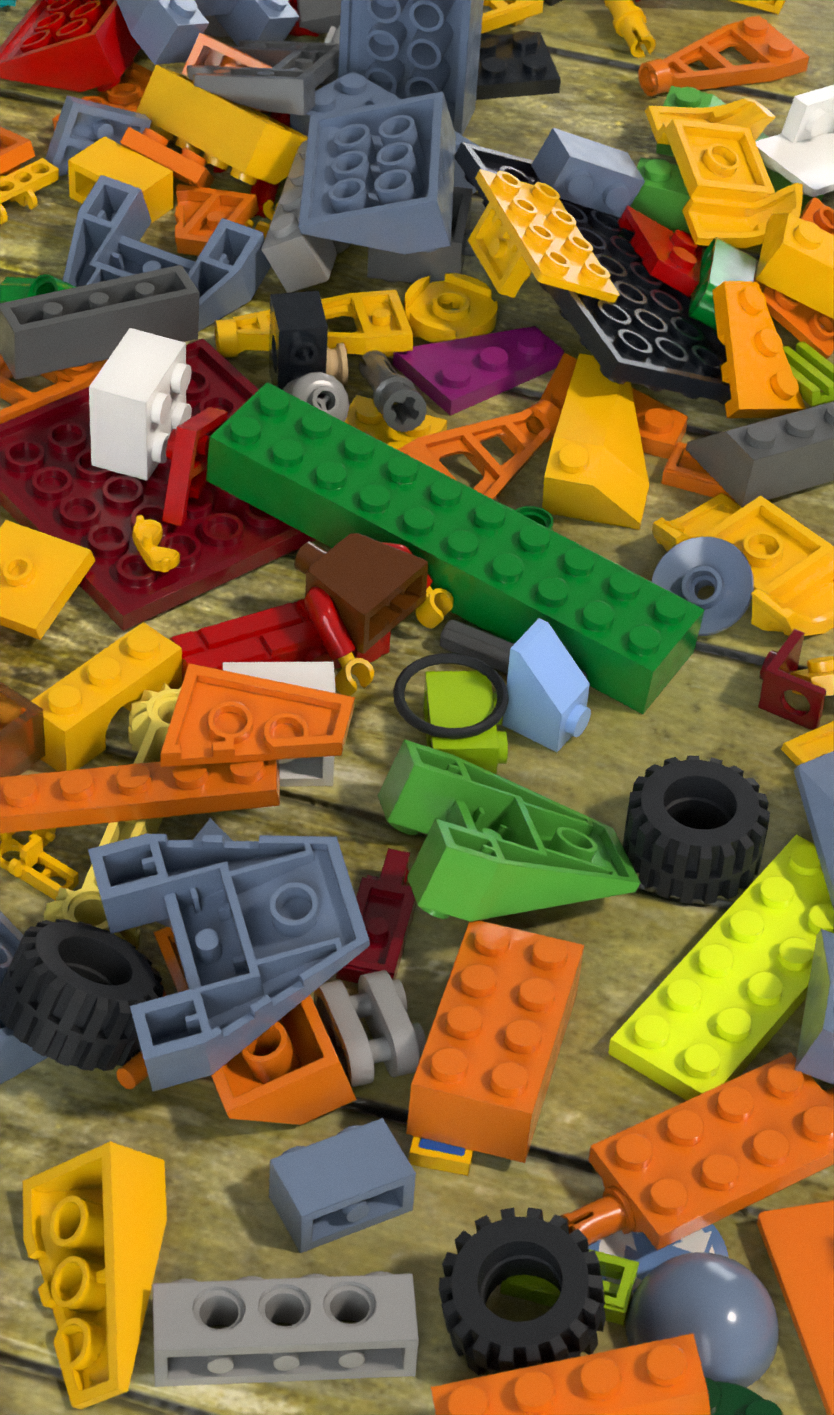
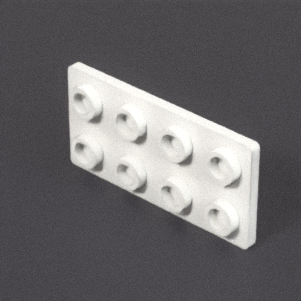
(806, 143)

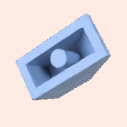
(545, 689)

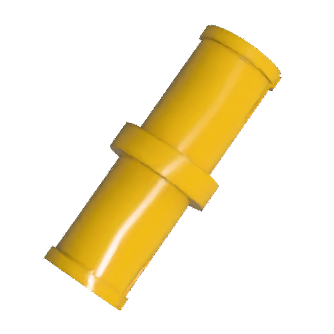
(630, 23)

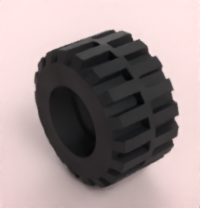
(696, 829)
(74, 994)
(513, 1249)

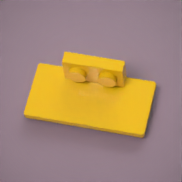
(533, 233)

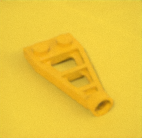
(377, 316)

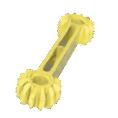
(146, 734)

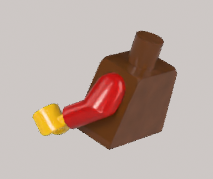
(361, 595)

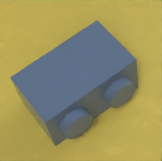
(588, 172)
(341, 1184)

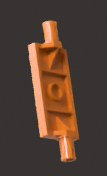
(710, 1156)

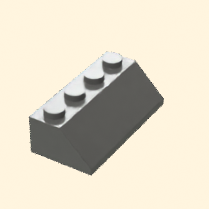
(771, 455)

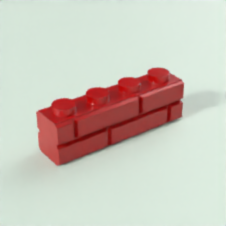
(264, 636)

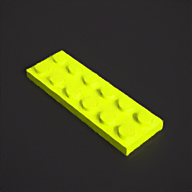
(734, 982)

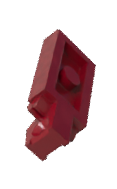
(387, 913)

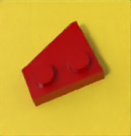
(665, 253)

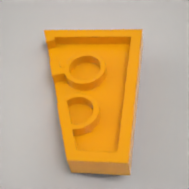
(755, 355)

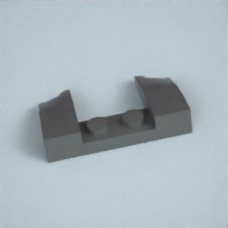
(280, 89)

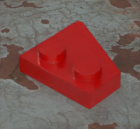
(189, 458)

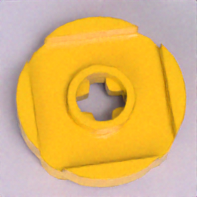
(430, 307)

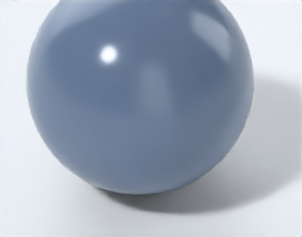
(718, 1304)

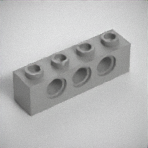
(310, 1349)

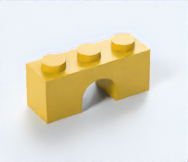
(88, 698)

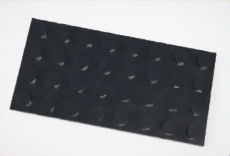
(648, 328)

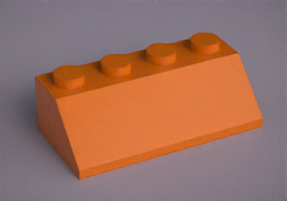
(285, 1072)

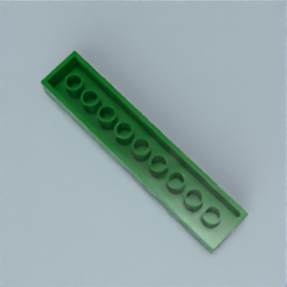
(488, 557)

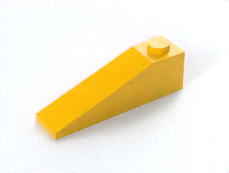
(597, 453)

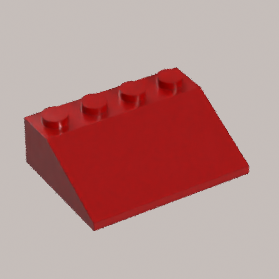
(69, 46)

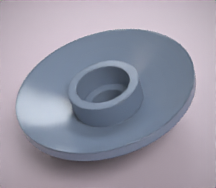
(708, 563)

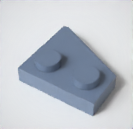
(84, 124)

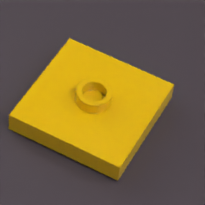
(37, 577)

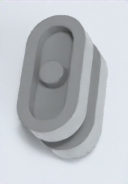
(385, 1012)

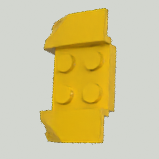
(724, 170)
(787, 560)

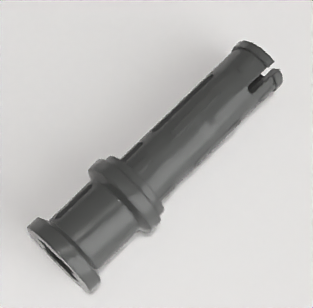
(393, 393)

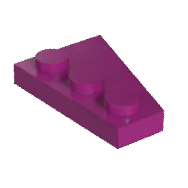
(478, 367)

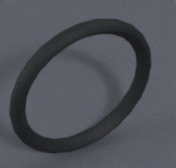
(442, 732)

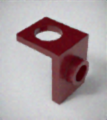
(778, 680)

